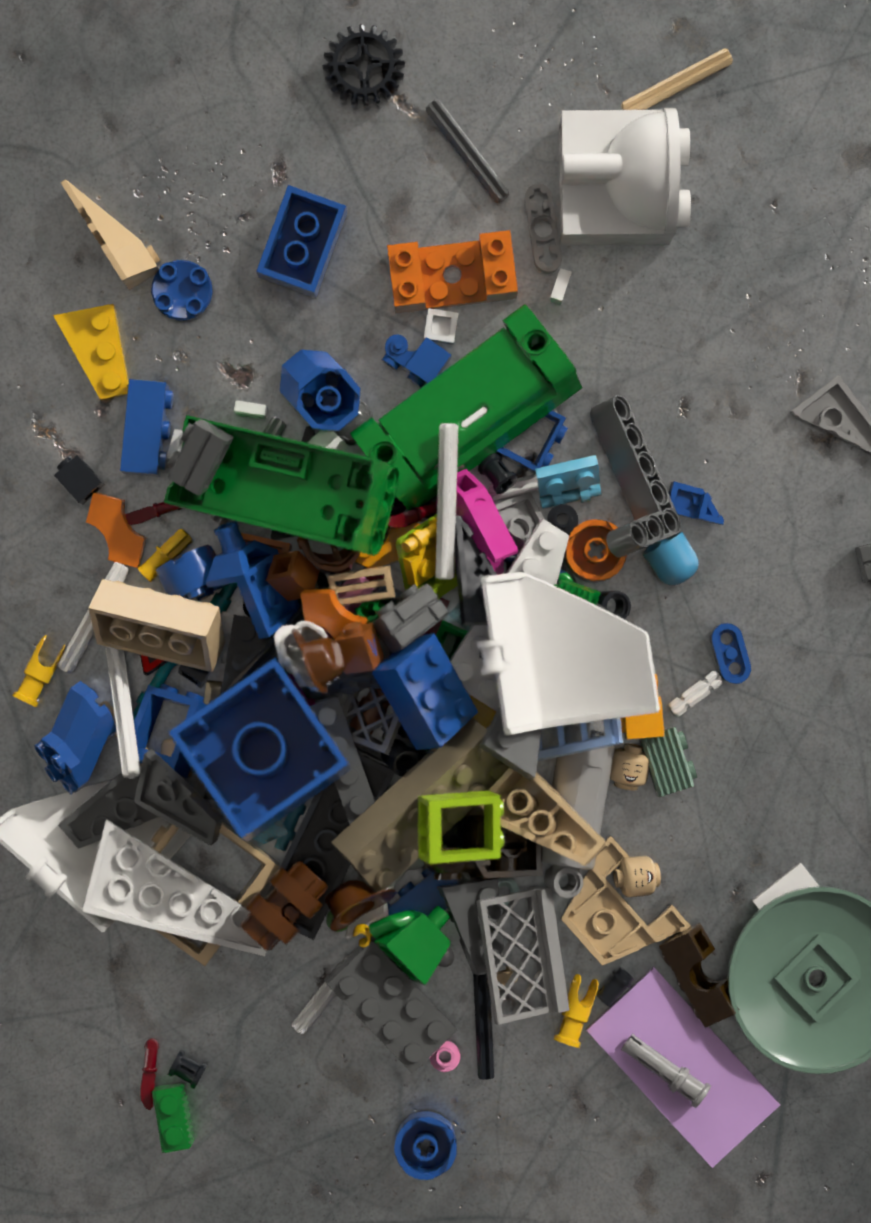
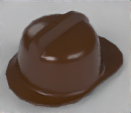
(322, 659)
(354, 900)

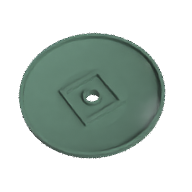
(769, 972)

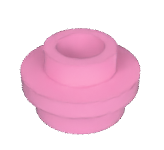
(452, 1063)

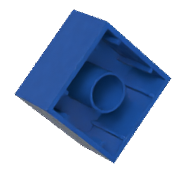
(260, 750)

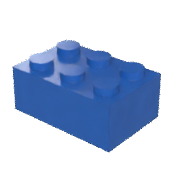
(302, 241)
(425, 692)

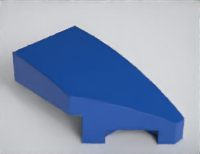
(694, 503)

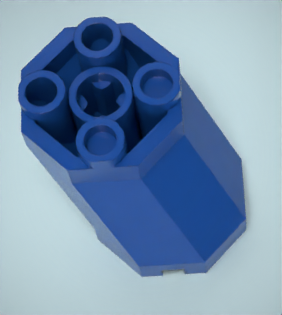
(320, 390)
(76, 738)

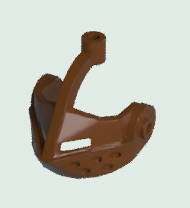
(337, 562)

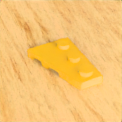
(98, 347)

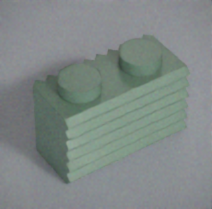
(668, 763)

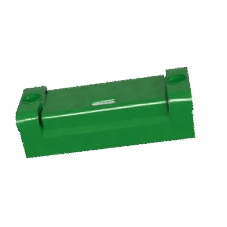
(487, 393)
(297, 490)

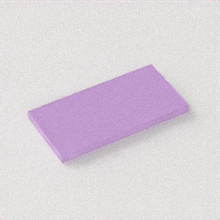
(669, 1026)

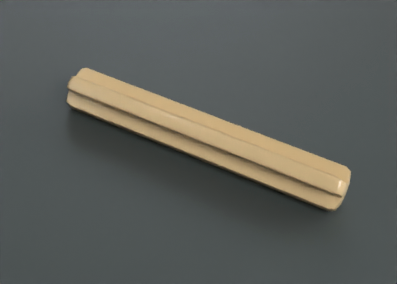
(679, 81)

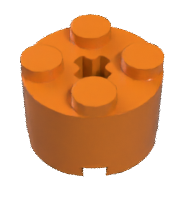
(577, 557)

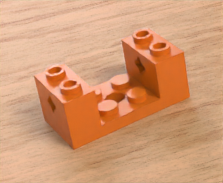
(484, 266)

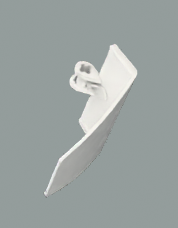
(562, 657)
(53, 859)

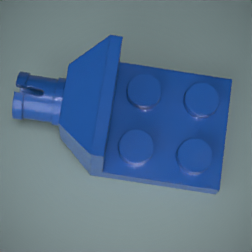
(248, 566)

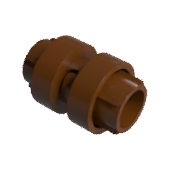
(274, 916)

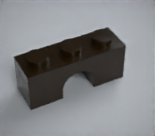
(684, 955)

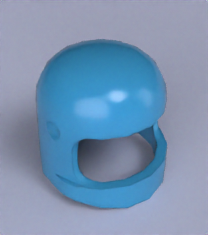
(672, 559)

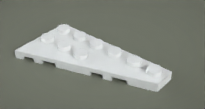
(539, 558)
(154, 892)

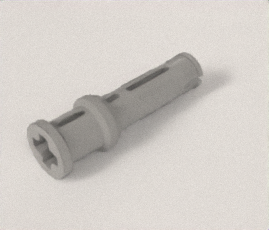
(676, 1077)

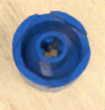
(189, 574)
(434, 1161)

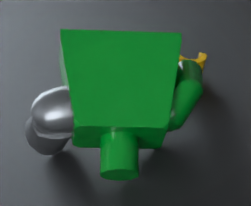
(411, 941)

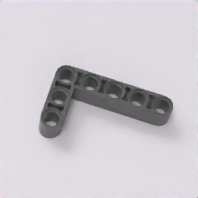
(637, 477)

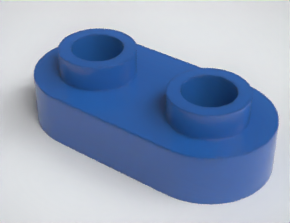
(730, 653)

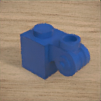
(421, 364)

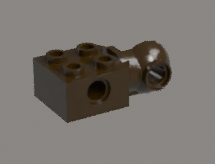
(518, 856)

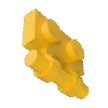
(421, 562)

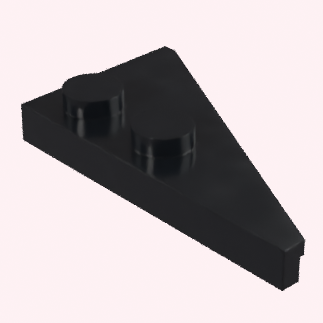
(470, 568)

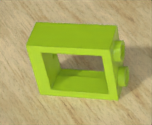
(430, 826)

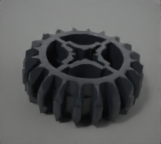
(361, 39)

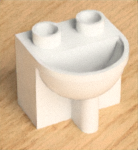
(622, 177)

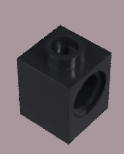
(78, 478)

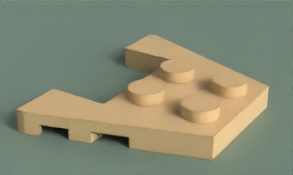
(607, 921)

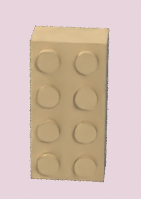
(157, 625)

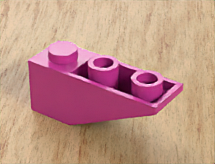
(483, 518)

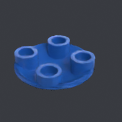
(181, 290)

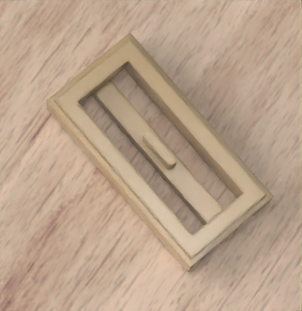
(388, 582)

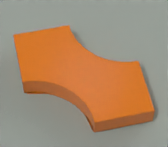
(109, 517)
(325, 610)

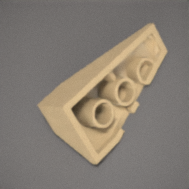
(122, 248)
(545, 817)

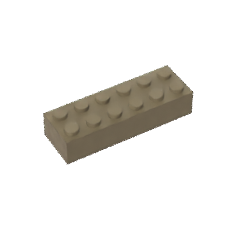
(385, 836)

